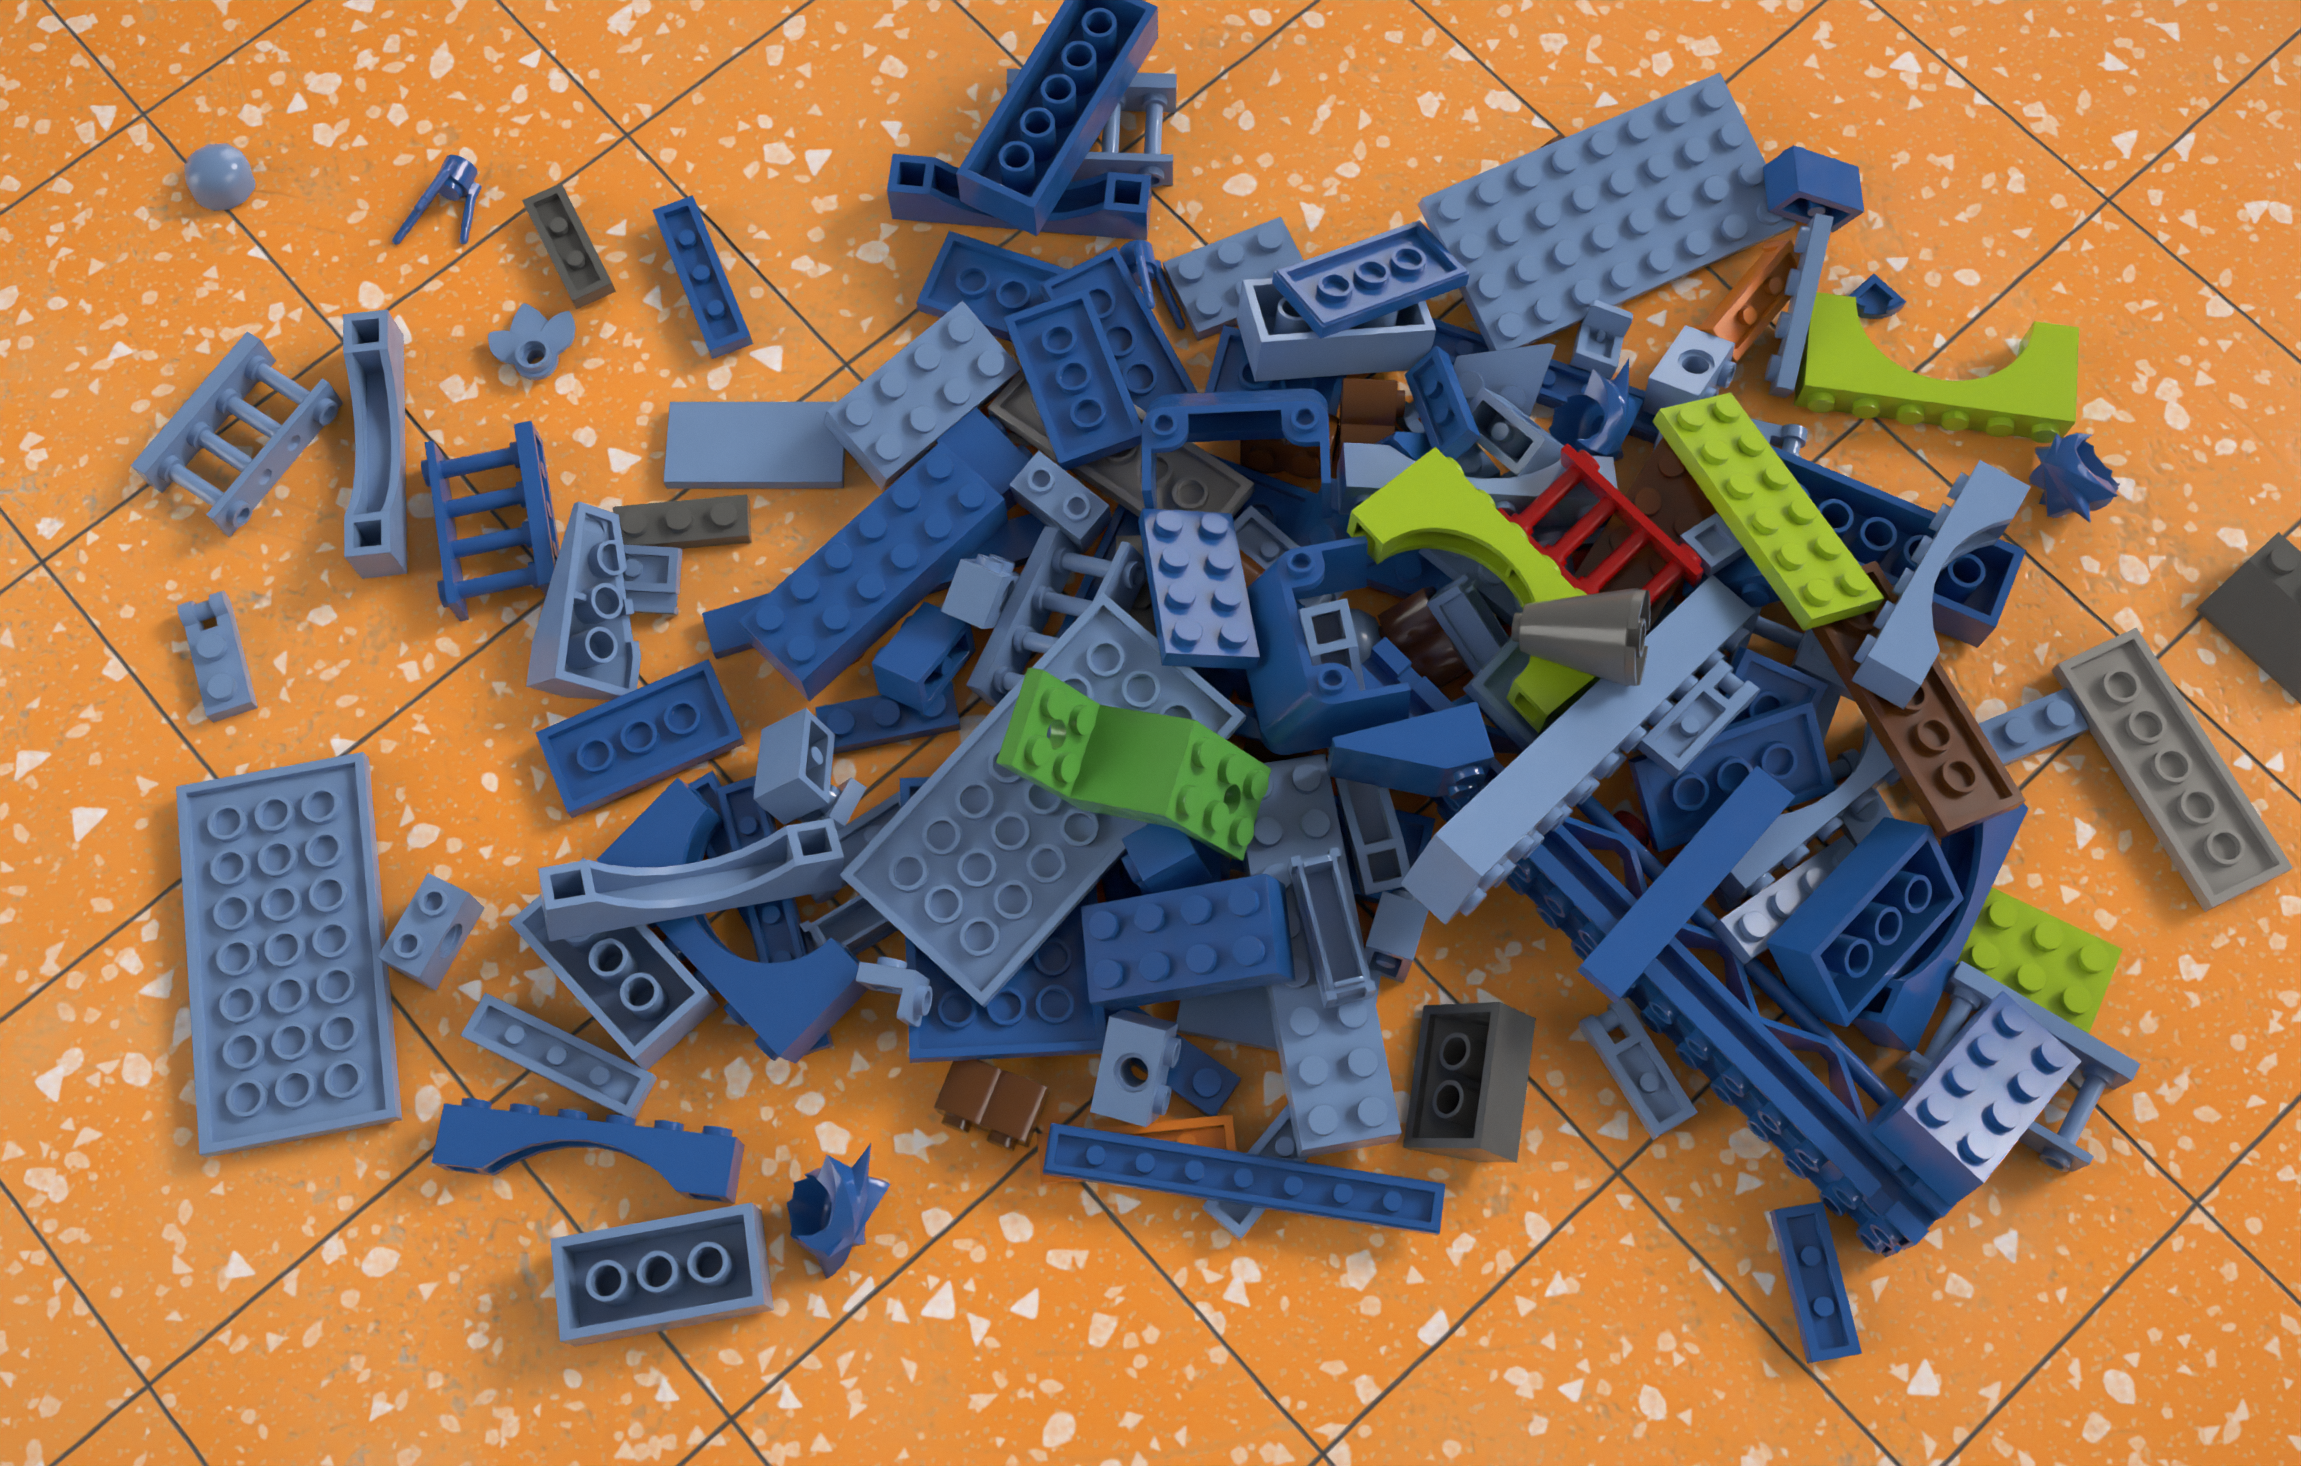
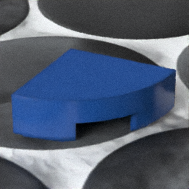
(1876, 299)

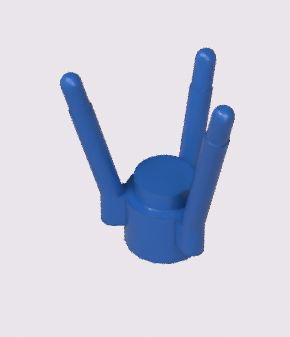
(452, 181)
(1144, 268)

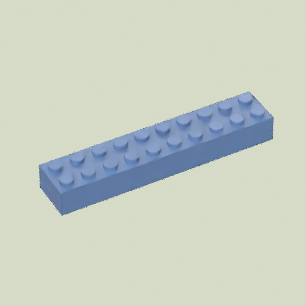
(1562, 764)

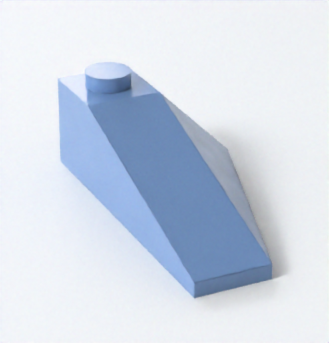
(585, 624)

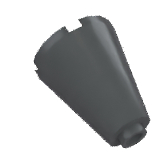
(1589, 633)

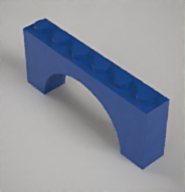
(784, 1001)

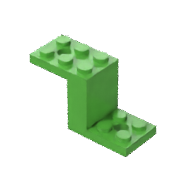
(1134, 764)

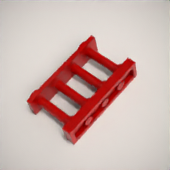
(1583, 468)

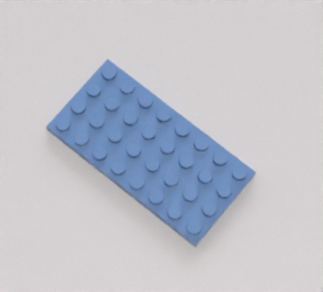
(1605, 214)
(995, 863)
(285, 955)

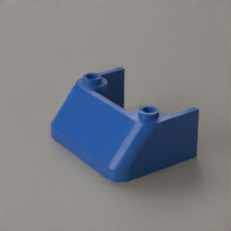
(1231, 416)
(1301, 703)

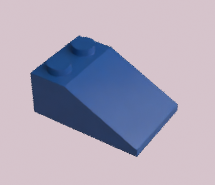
(1418, 755)

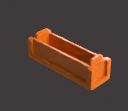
(1754, 298)

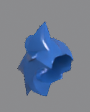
(1598, 417)
(2072, 477)
(833, 1208)

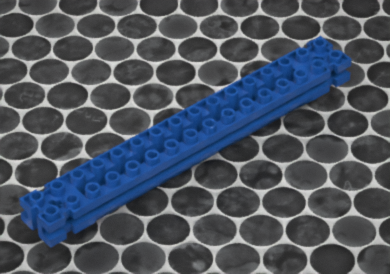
(1709, 1023)

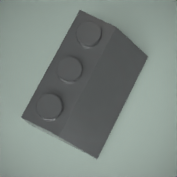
(2262, 611)
(1470, 1081)

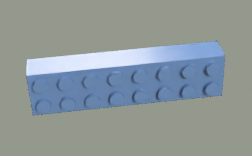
(1333, 1055)

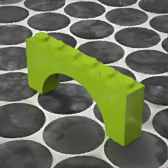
(1850, 375)
(1441, 509)

